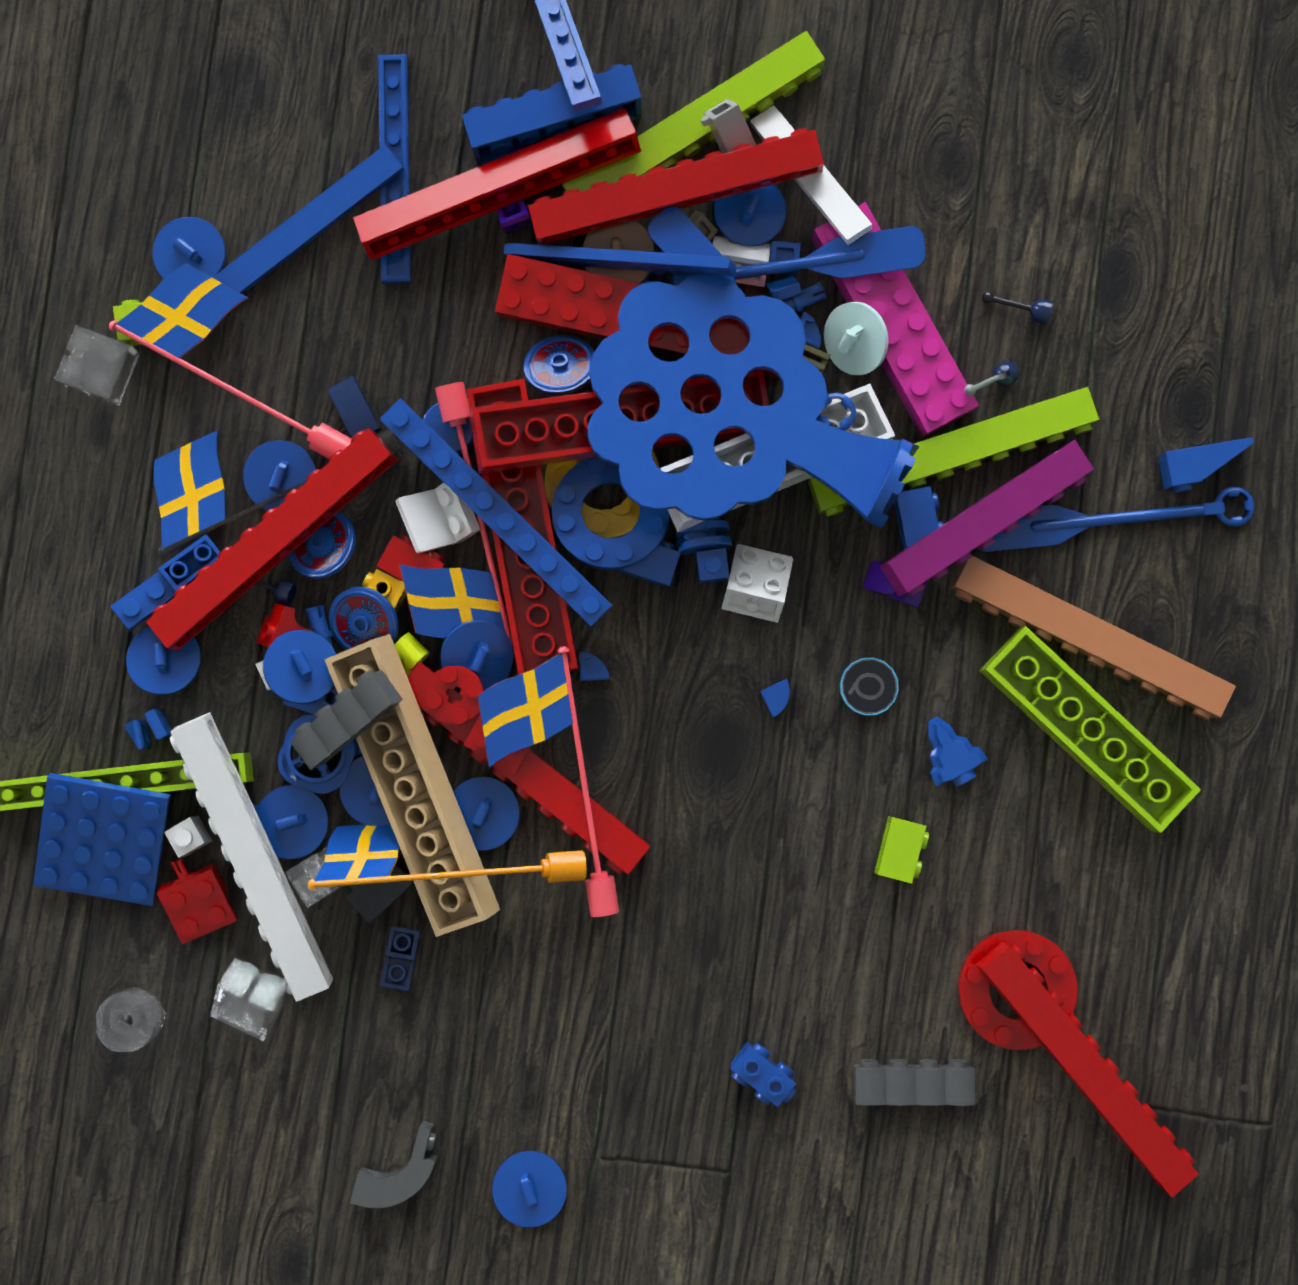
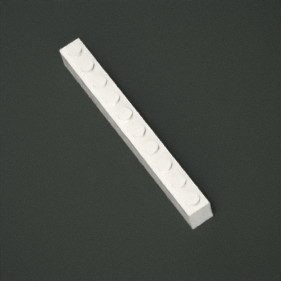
(251, 856)

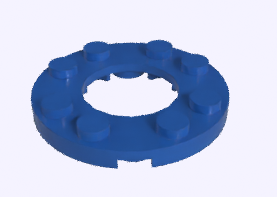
(585, 545)

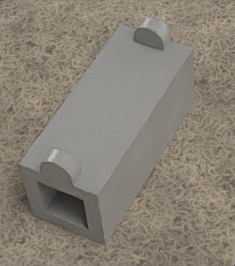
(728, 126)

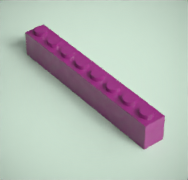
(987, 518)

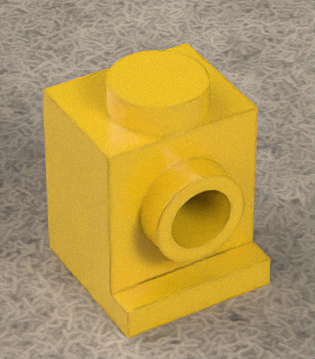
(396, 591)

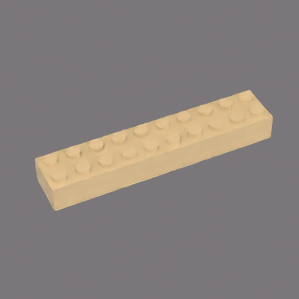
(417, 794)

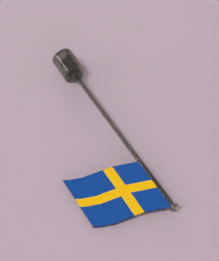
(194, 493)

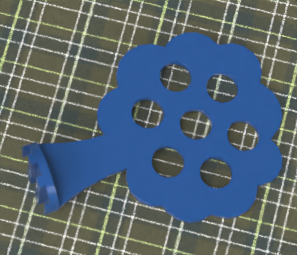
(855, 466)

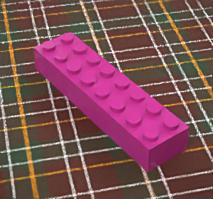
(916, 354)

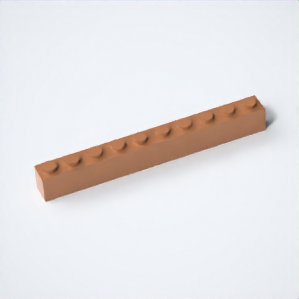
(1092, 637)

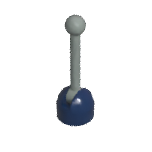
(999, 377)

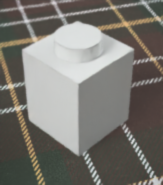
(188, 836)

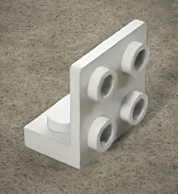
(436, 518)
(757, 583)

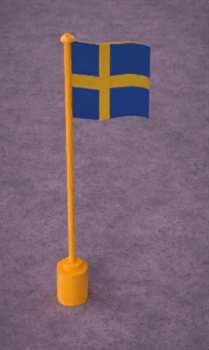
(370, 853)

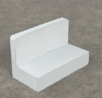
(744, 256)

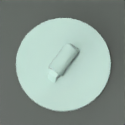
(856, 338)

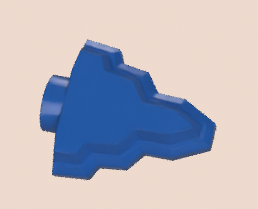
(951, 755)

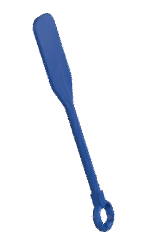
(677, 234)
(868, 255)
(1058, 524)

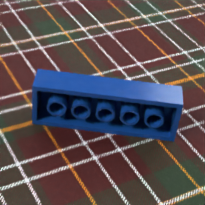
(545, 113)

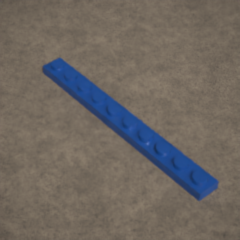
(496, 512)

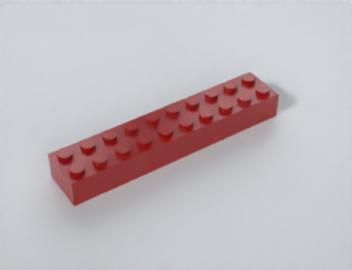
(590, 306)
(557, 427)
(534, 610)

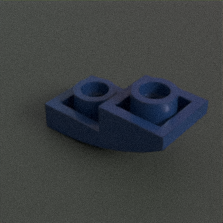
(353, 407)
(400, 959)

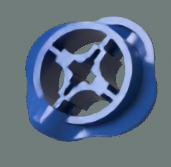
(329, 781)

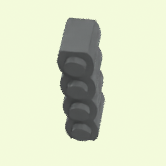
(346, 719)
(914, 1084)

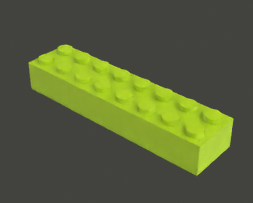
(1090, 730)

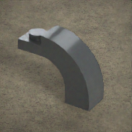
(388, 1189)

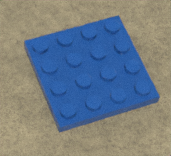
(101, 839)

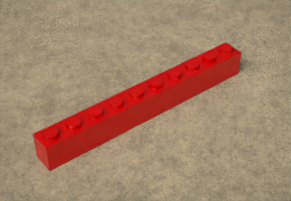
(497, 184)
(678, 186)
(271, 540)
(549, 788)
(1087, 1069)

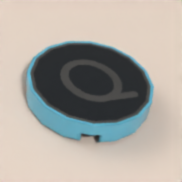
(869, 686)

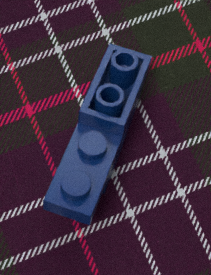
(160, 588)

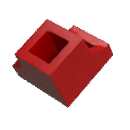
(279, 622)

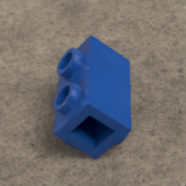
(772, 1081)

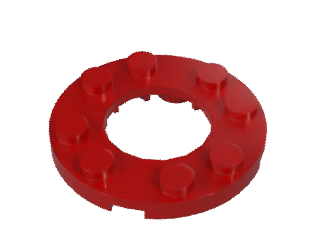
(975, 987)

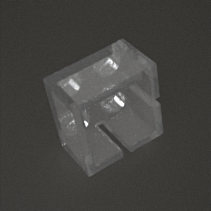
(98, 363)
(249, 999)

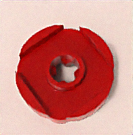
(438, 700)

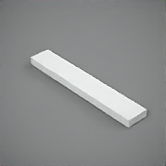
(819, 187)

